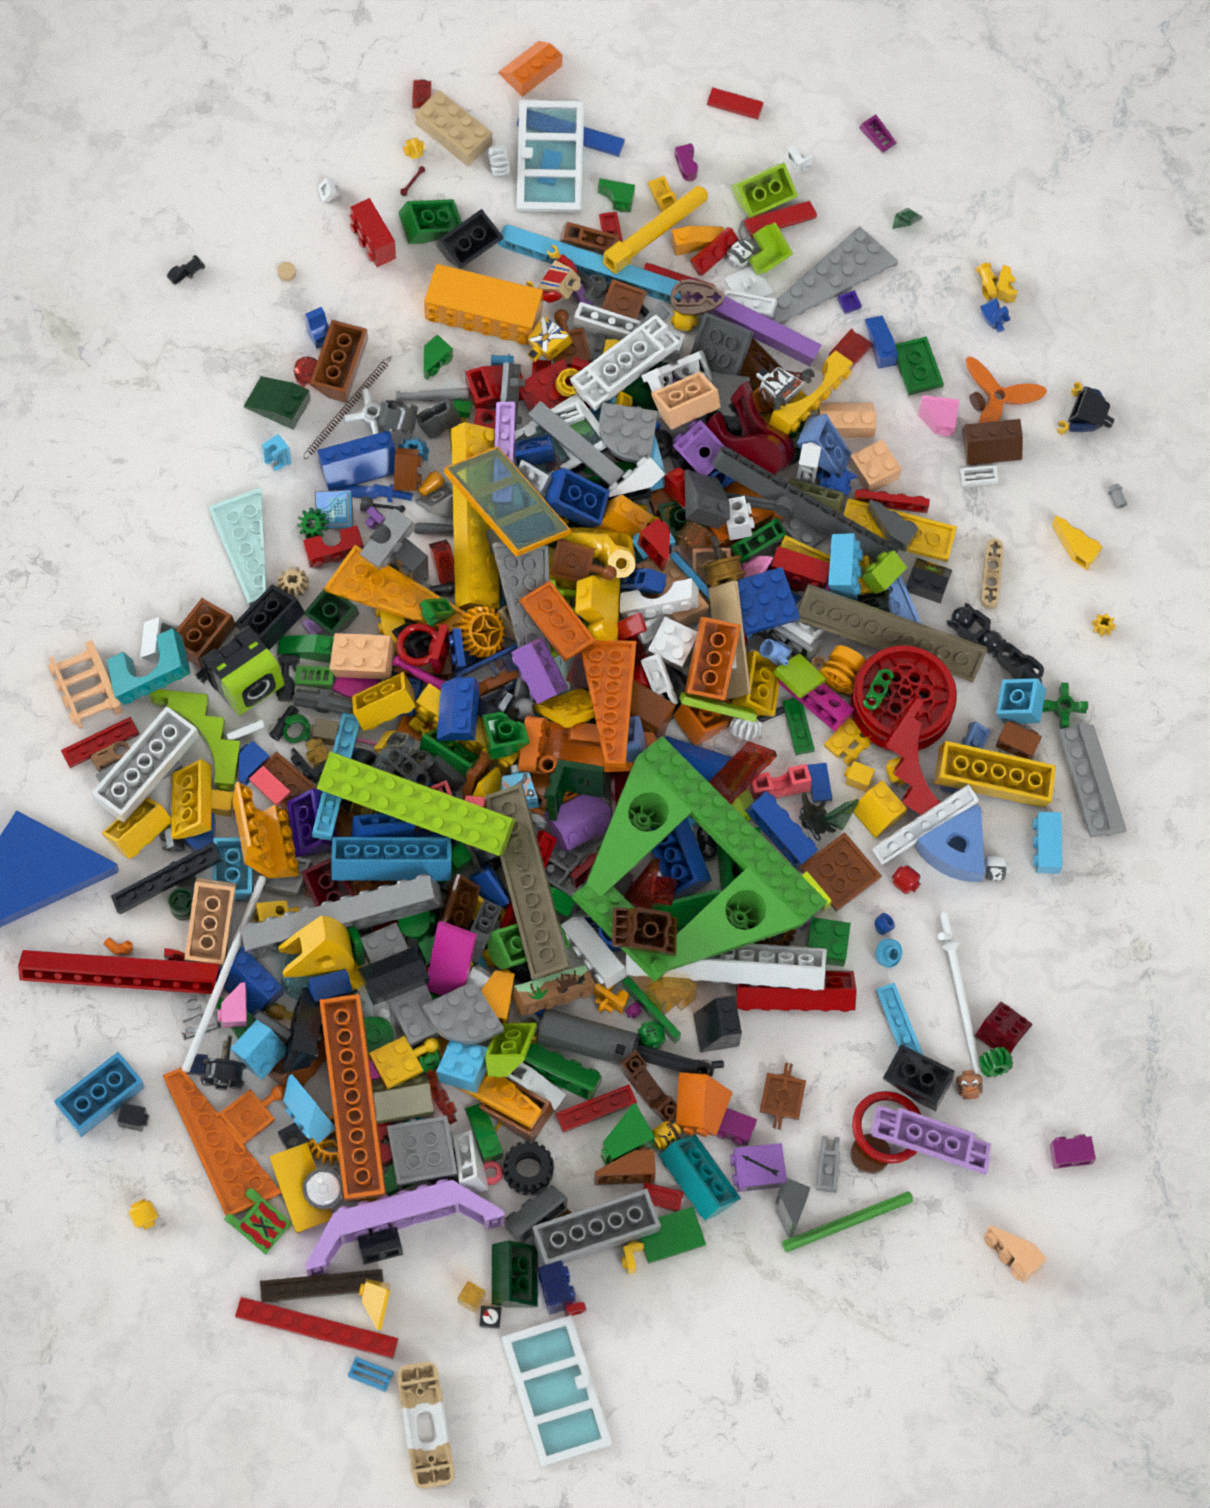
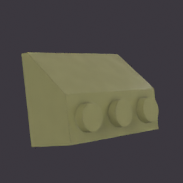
(404, 1100)

